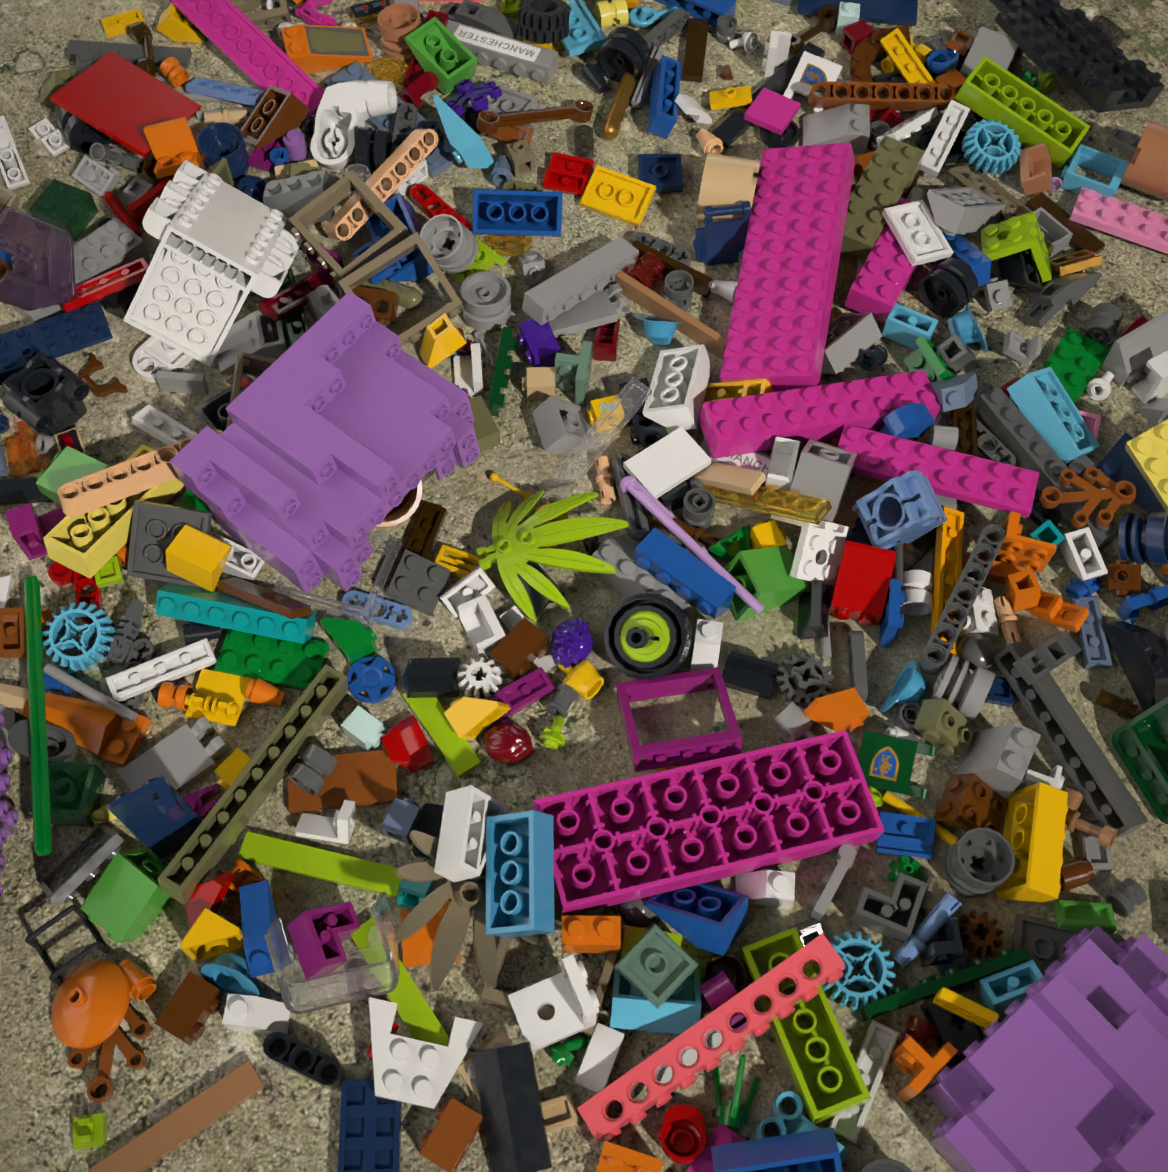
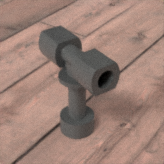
(115, 156)

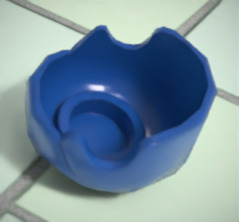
(942, 61)

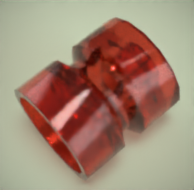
(647, 270)

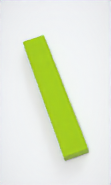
(320, 864)
(411, 1003)

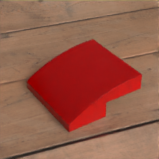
(568, 174)

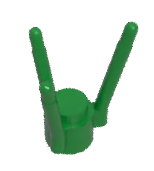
(731, 1112)

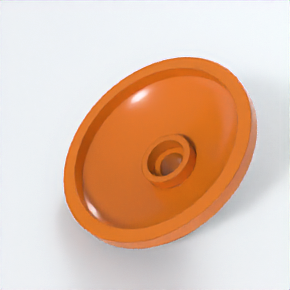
(90, 1004)

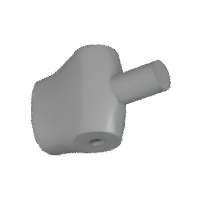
(793, 723)

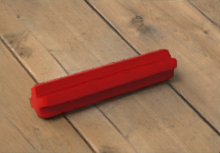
(120, 212)

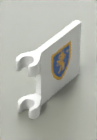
(808, 72)

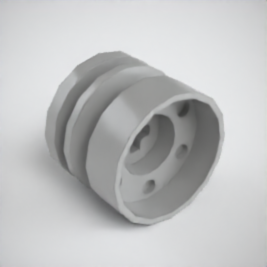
(449, 243)
(962, 688)

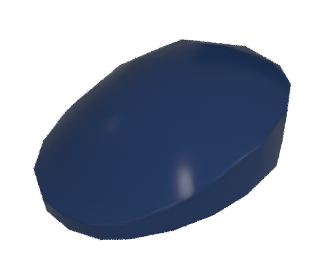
(253, 187)

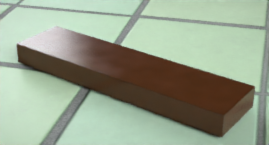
(264, 598)

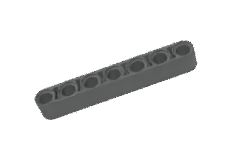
(960, 608)

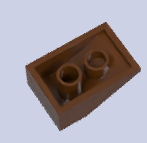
(273, 117)

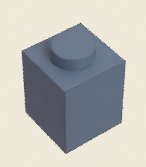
(401, 820)

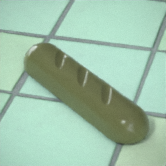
(408, 296)

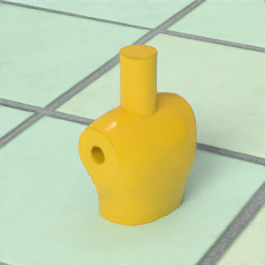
(583, 679)

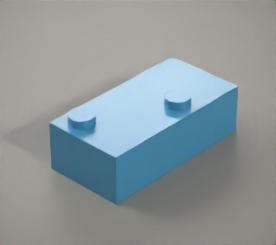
(519, 874)

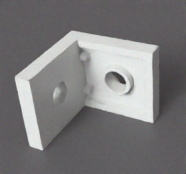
(826, 538)
(570, 998)

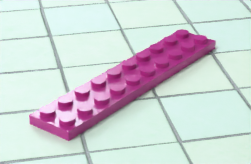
(250, 49)

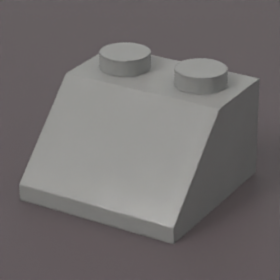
(560, 425)

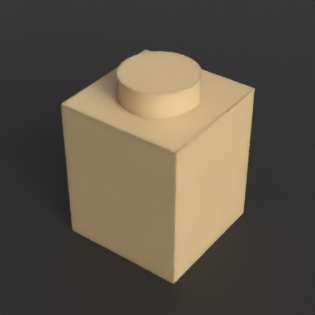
(539, 383)

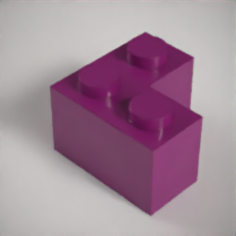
(30, 528)
(319, 936)

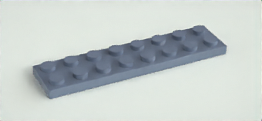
(442, 156)

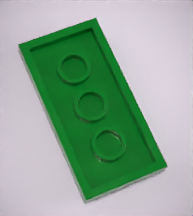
(1076, 362)
(272, 659)

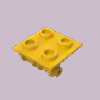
(217, 697)

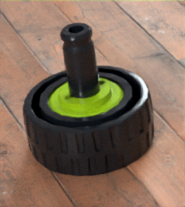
(647, 636)

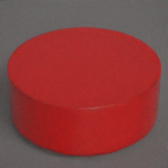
(60, 574)

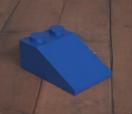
(703, 915)

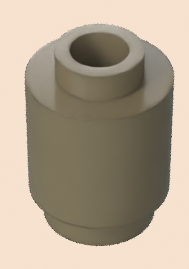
(933, 894)

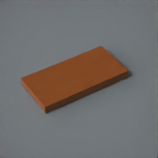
(359, 777)

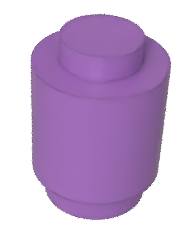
(295, 144)

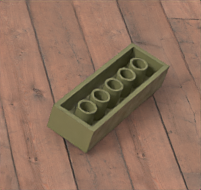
(879, 187)

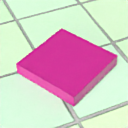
(772, 111)

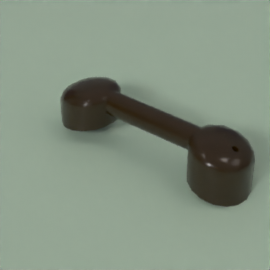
(825, 22)
(144, 36)

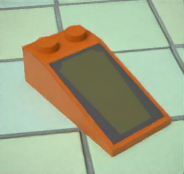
(325, 47)

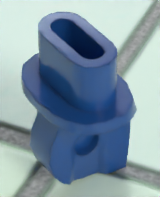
(1079, 588)

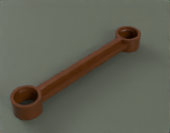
(490, 121)

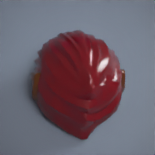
(508, 743)

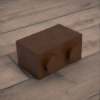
(519, 649)
(190, 1008)

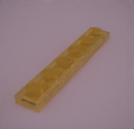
(776, 502)

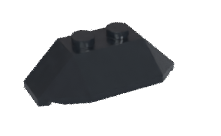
(1021, 268)
(1142, 660)

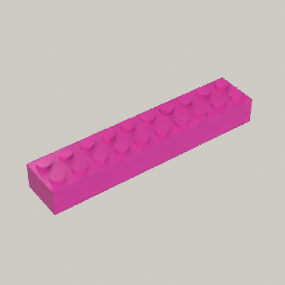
(809, 413)

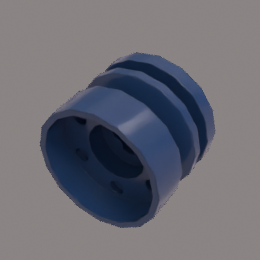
(227, 142)
(1144, 538)

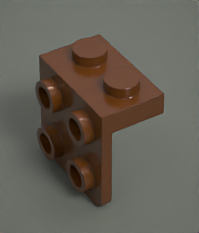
(970, 804)

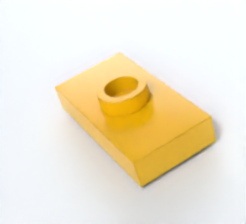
(730, 97)

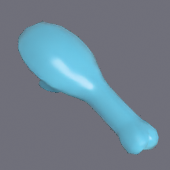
(646, 16)

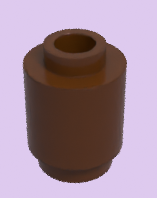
(1075, 873)

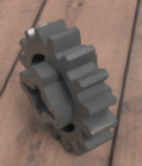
(816, 674)

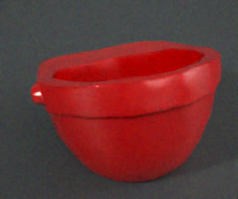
(683, 1134)

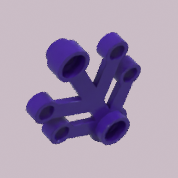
(475, 93)

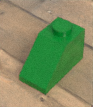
(350, 638)

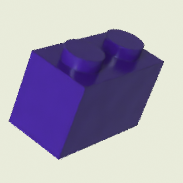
(539, 343)

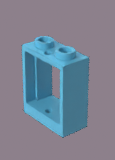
(1095, 161)

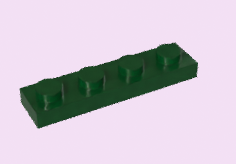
(503, 364)

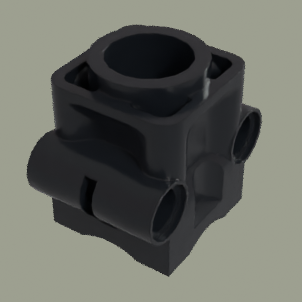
(46, 395)

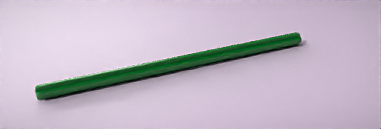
(37, 718)

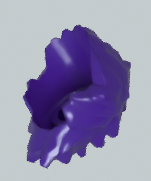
(571, 642)

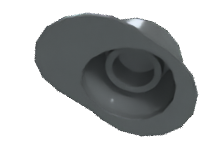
(60, 741)

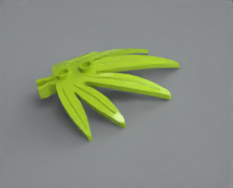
(526, 542)

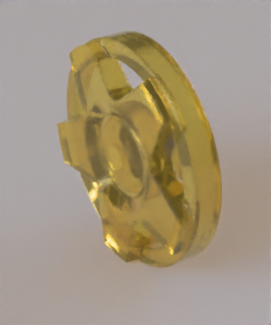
(390, 71)
(511, 244)

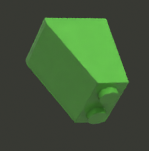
(66, 467)
(767, 577)
(127, 895)

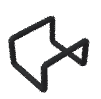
(55, 974)

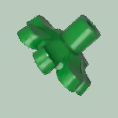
(1026, 77)
(905, 867)

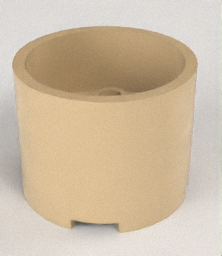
(726, 183)

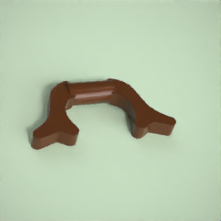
(99, 391)

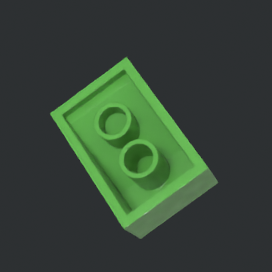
(442, 54)

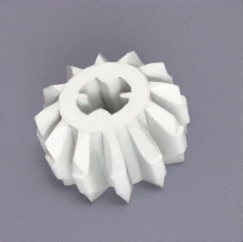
(470, 674)

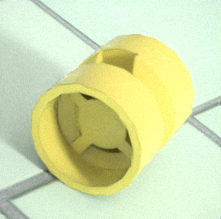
(611, 13)

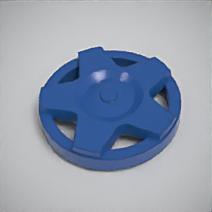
(371, 679)

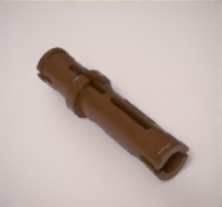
(696, 533)

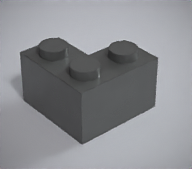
(891, 914)

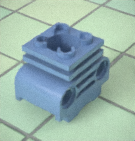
(900, 510)

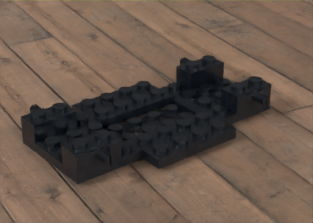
(1100, 76)

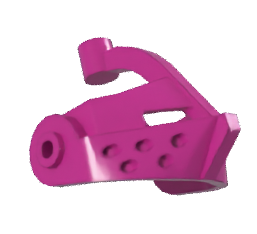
(315, 18)

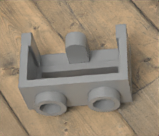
(1054, 231)

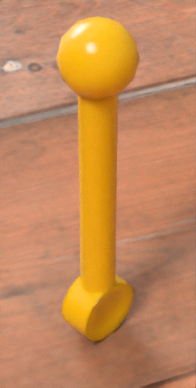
(495, 477)

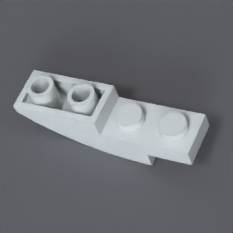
(10, 159)
(242, 561)

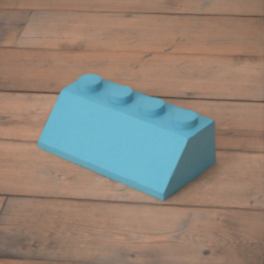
(1053, 414)

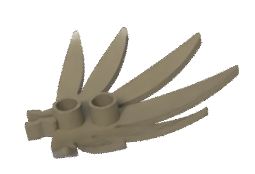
(464, 898)

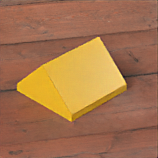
(197, 557)
(211, 937)

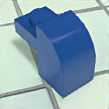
(908, 421)

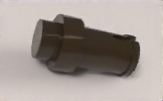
(1123, 707)

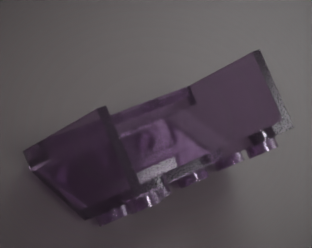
(40, 262)

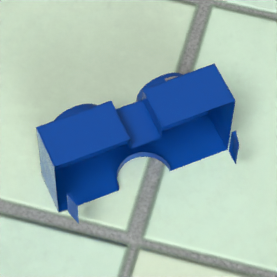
(1154, 598)

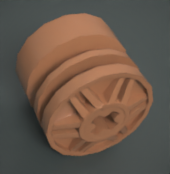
(394, 25)

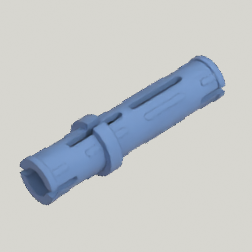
(926, 930)

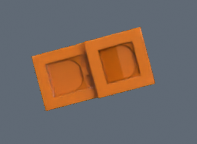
(1059, 613)

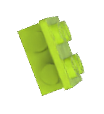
(485, 258)

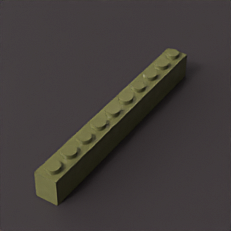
(253, 785)

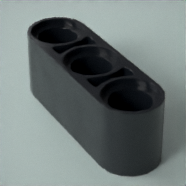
(294, 1050)

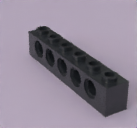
(643, 436)

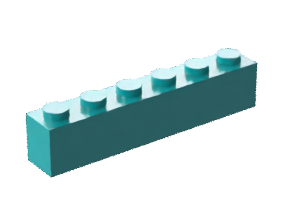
(231, 613)

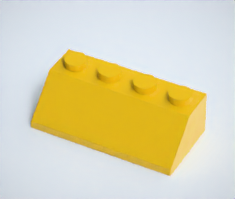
(1036, 834)

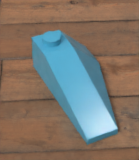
(465, 142)

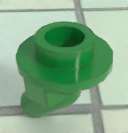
(561, 1052)

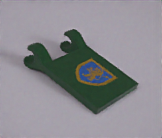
(889, 762)

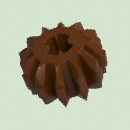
(986, 928)

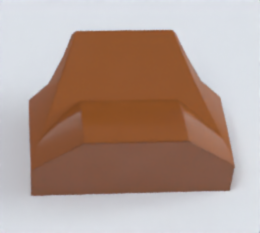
(12, 633)

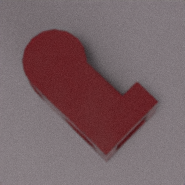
(419, 86)

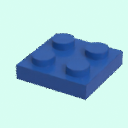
(891, 616)

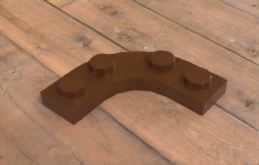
(868, 50)

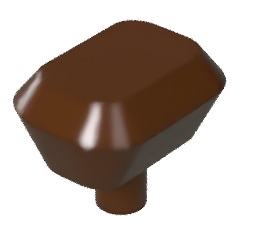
(727, 73)

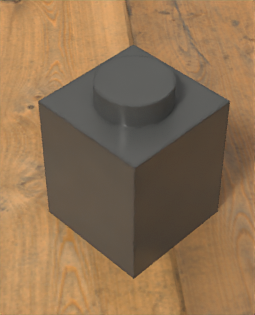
(955, 352)

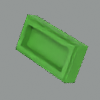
(1083, 914)

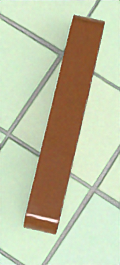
(889, 90)

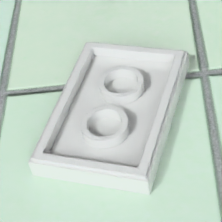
(917, 232)
(667, 462)

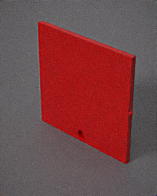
(122, 101)

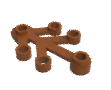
(1090, 494)
(107, 1055)

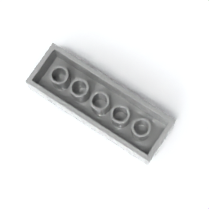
(95, 255)

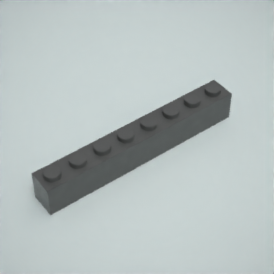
(1033, 453)
(1073, 745)

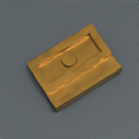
(1074, 262)

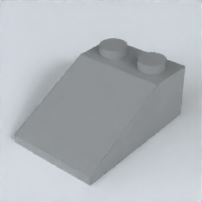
(838, 125)

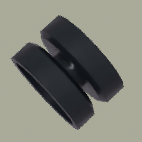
(622, 53)
(80, 133)
(372, 147)
(948, 287)

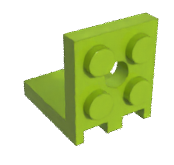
(1020, 234)

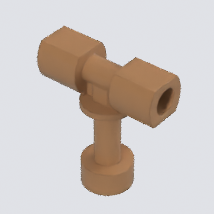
(1105, 835)

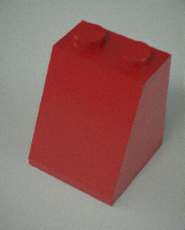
(862, 583)

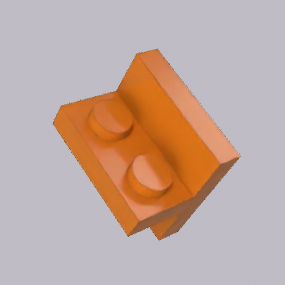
(913, 1059)

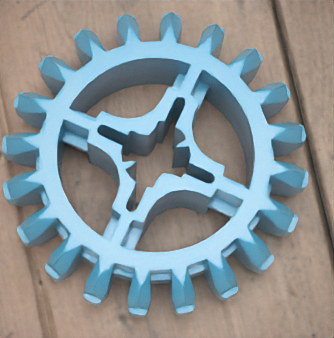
(991, 146)
(60, 644)
(864, 977)

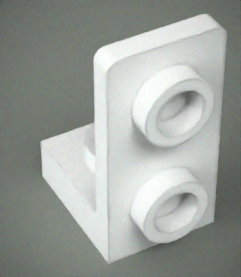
(327, 828)

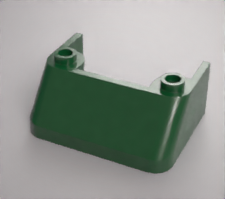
(1145, 754)

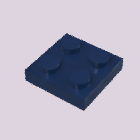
(662, 171)

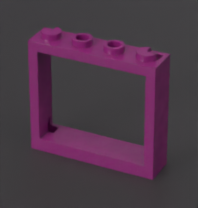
(685, 749)

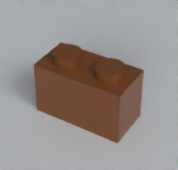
(451, 1135)

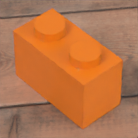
(591, 934)

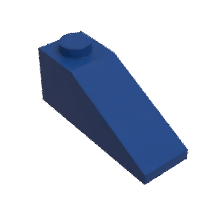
(257, 916)

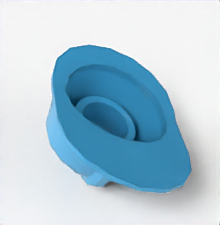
(966, 327)
(657, 329)
(908, 687)
(230, 974)

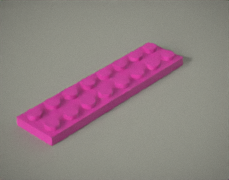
(948, 471)

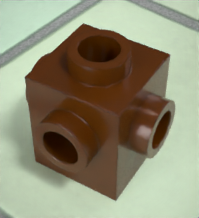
(1130, 573)

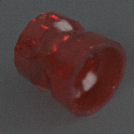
(919, 1030)

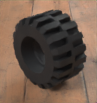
(543, 20)

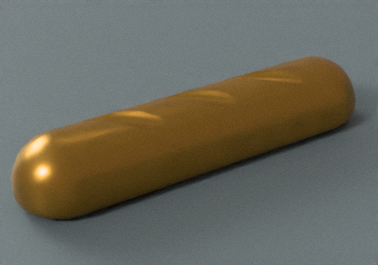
(618, 107)

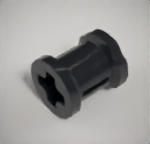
(870, 358)

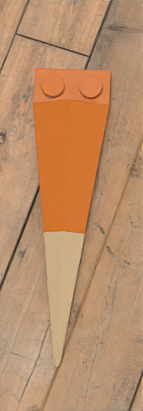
(92, 725)

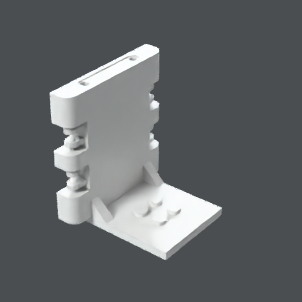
(207, 261)

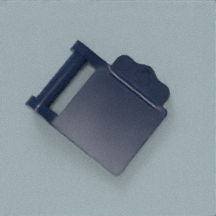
(722, 240)

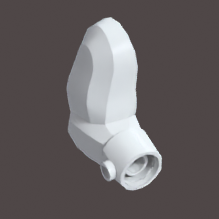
(342, 112)

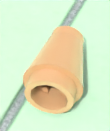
(709, 142)

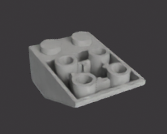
(253, 335)

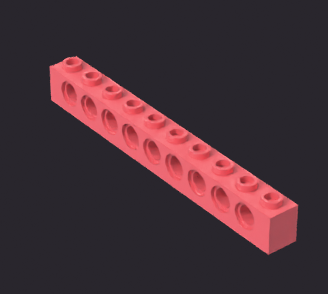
(596, 1109)

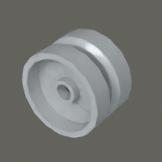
(486, 300)

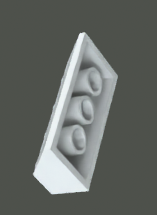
(678, 387)

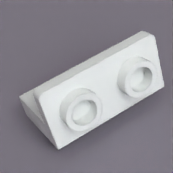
(776, 51)
(981, 616)

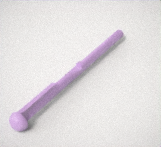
(630, 484)

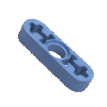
(397, 609)

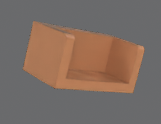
(1036, 169)

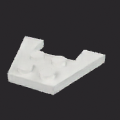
(413, 1068)

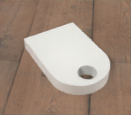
(161, 356)

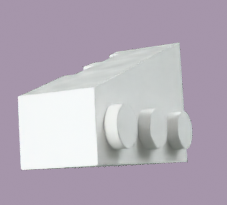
(463, 833)

